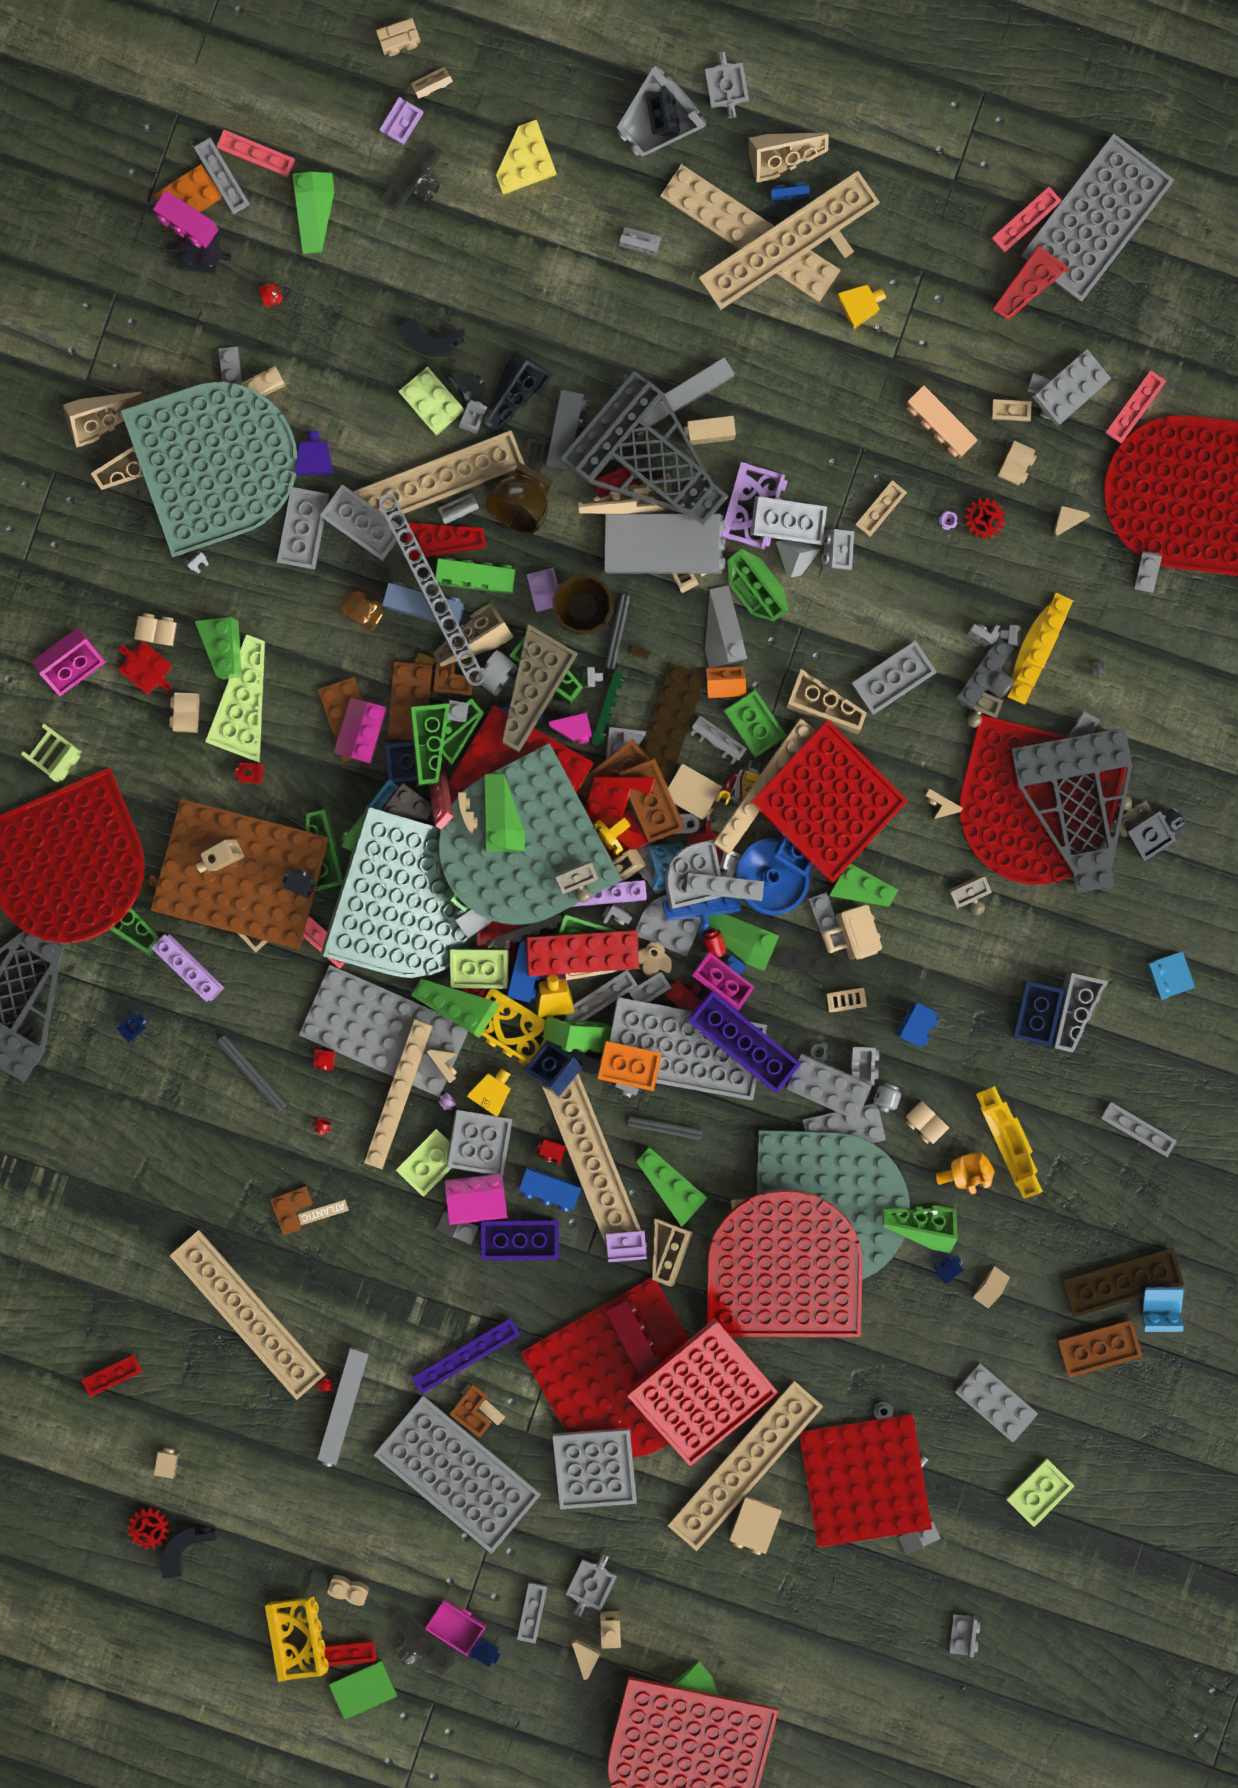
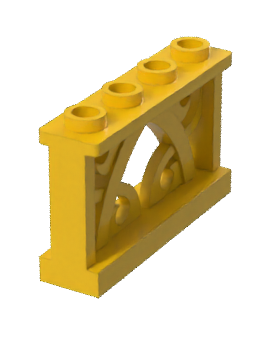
(538, 1026)
(313, 1632)

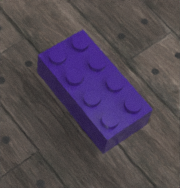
(520, 1239)

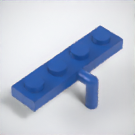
(702, 909)

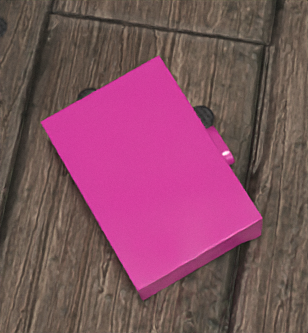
(455, 1626)

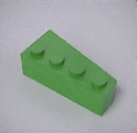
(674, 1188)

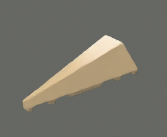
(623, 504)

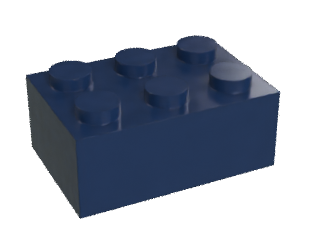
(1037, 1013)

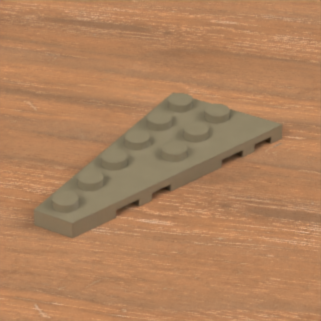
(538, 677)

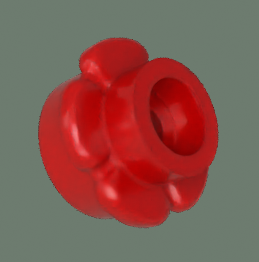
(322, 1126)
(325, 1385)

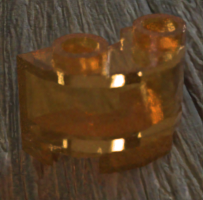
(363, 610)

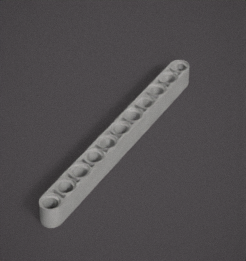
(430, 580)

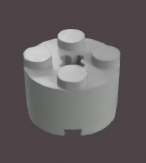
(497, 672)

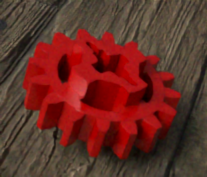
(986, 526)
(146, 1519)

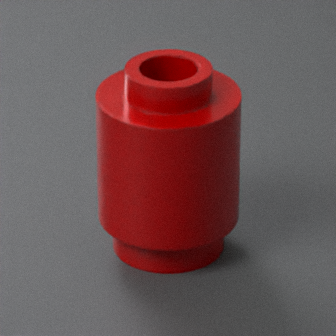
(714, 942)

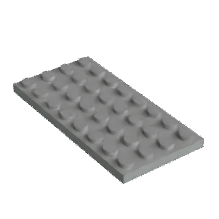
(1100, 215)
(375, 1025)
(687, 1055)
(457, 1474)

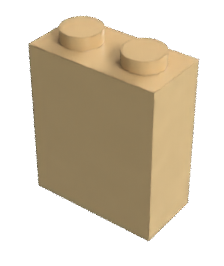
(710, 430)
(694, 792)
(755, 1525)

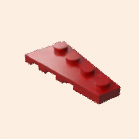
(1032, 278)
(445, 539)

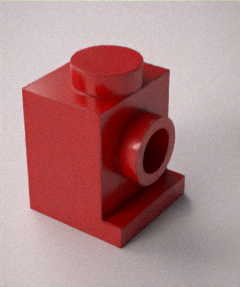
(257, 773)
(324, 1059)
(551, 1150)

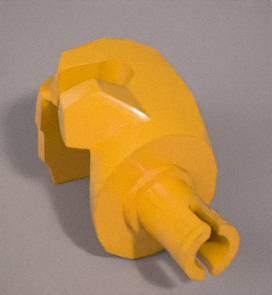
(968, 1172)

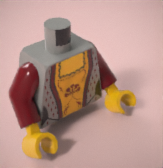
(740, 783)

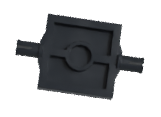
(198, 259)

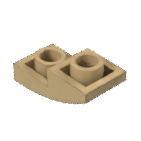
(468, 817)

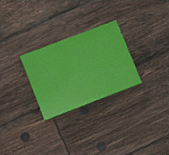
(755, 723)
(363, 1689)

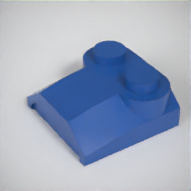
(791, 858)

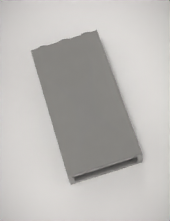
(663, 544)

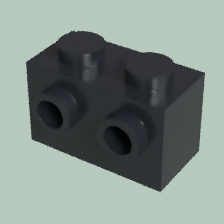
(663, 113)
(299, 883)

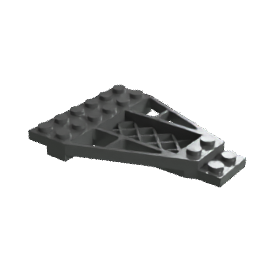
(613, 428)
(1075, 758)
(17, 1052)

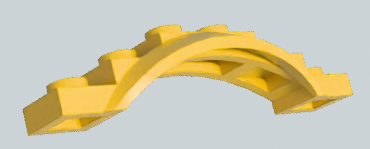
(1038, 647)
(1010, 1141)

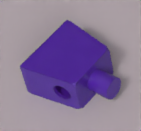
(314, 457)

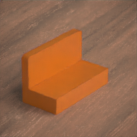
(726, 682)

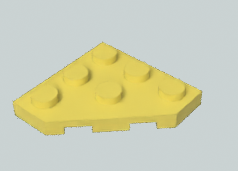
(525, 160)

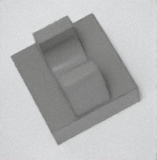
(194, 558)
(1013, 635)
(589, 677)

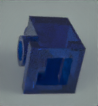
(126, 1030)
(949, 1268)
(484, 1645)

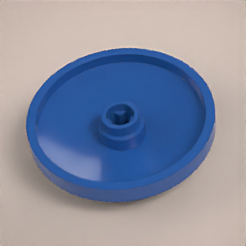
(781, 888)

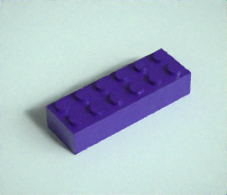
(742, 1042)

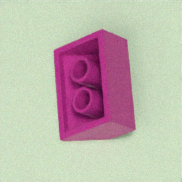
(68, 662)
(573, 728)
(360, 730)
(723, 981)
(476, 1199)

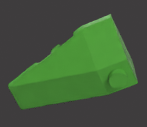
(503, 822)

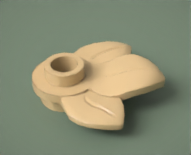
(653, 962)

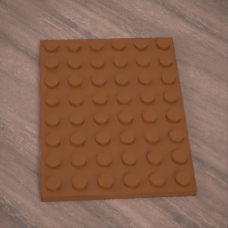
(248, 892)

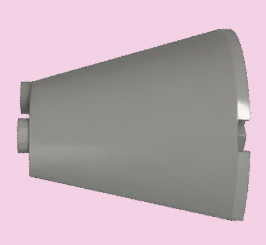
(636, 122)

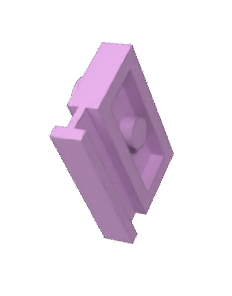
(401, 121)
(543, 587)
(626, 1246)

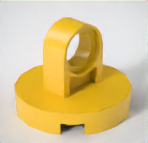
(609, 836)

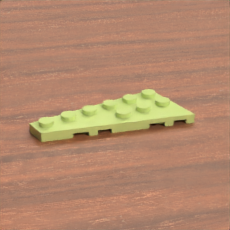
(240, 710)

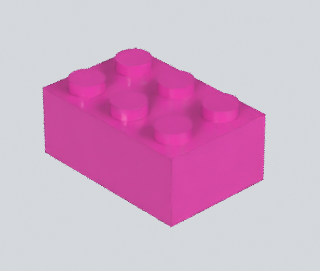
(185, 220)

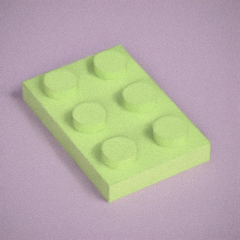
(431, 401)
(479, 968)
(427, 1163)
(1040, 1492)

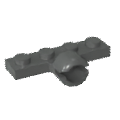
(988, 676)

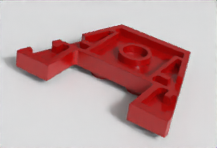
(609, 801)

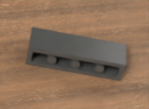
(565, 427)

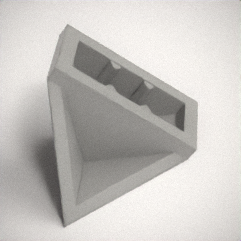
(796, 556)

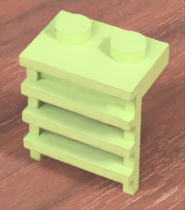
(62, 763)

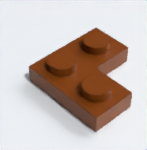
(448, 682)
(286, 1206)
(467, 1414)

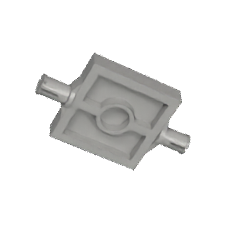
(726, 85)
(591, 1585)

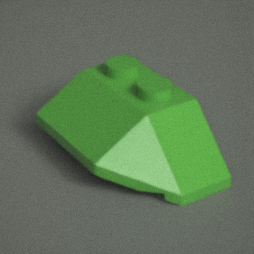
(756, 586)

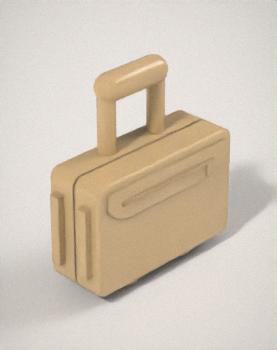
(857, 931)

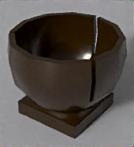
(522, 491)
(582, 604)

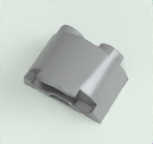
(863, 1063)

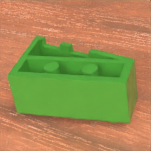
(222, 645)
(862, 887)
(577, 1035)

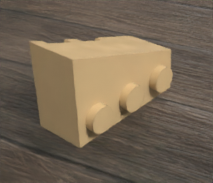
(669, 1250)

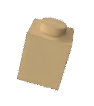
(166, 1463)

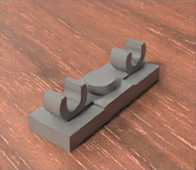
(718, 739)

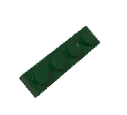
(605, 717)

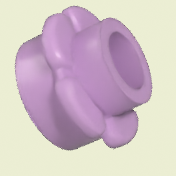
(948, 515)
(446, 1101)

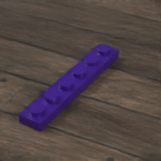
(466, 1355)

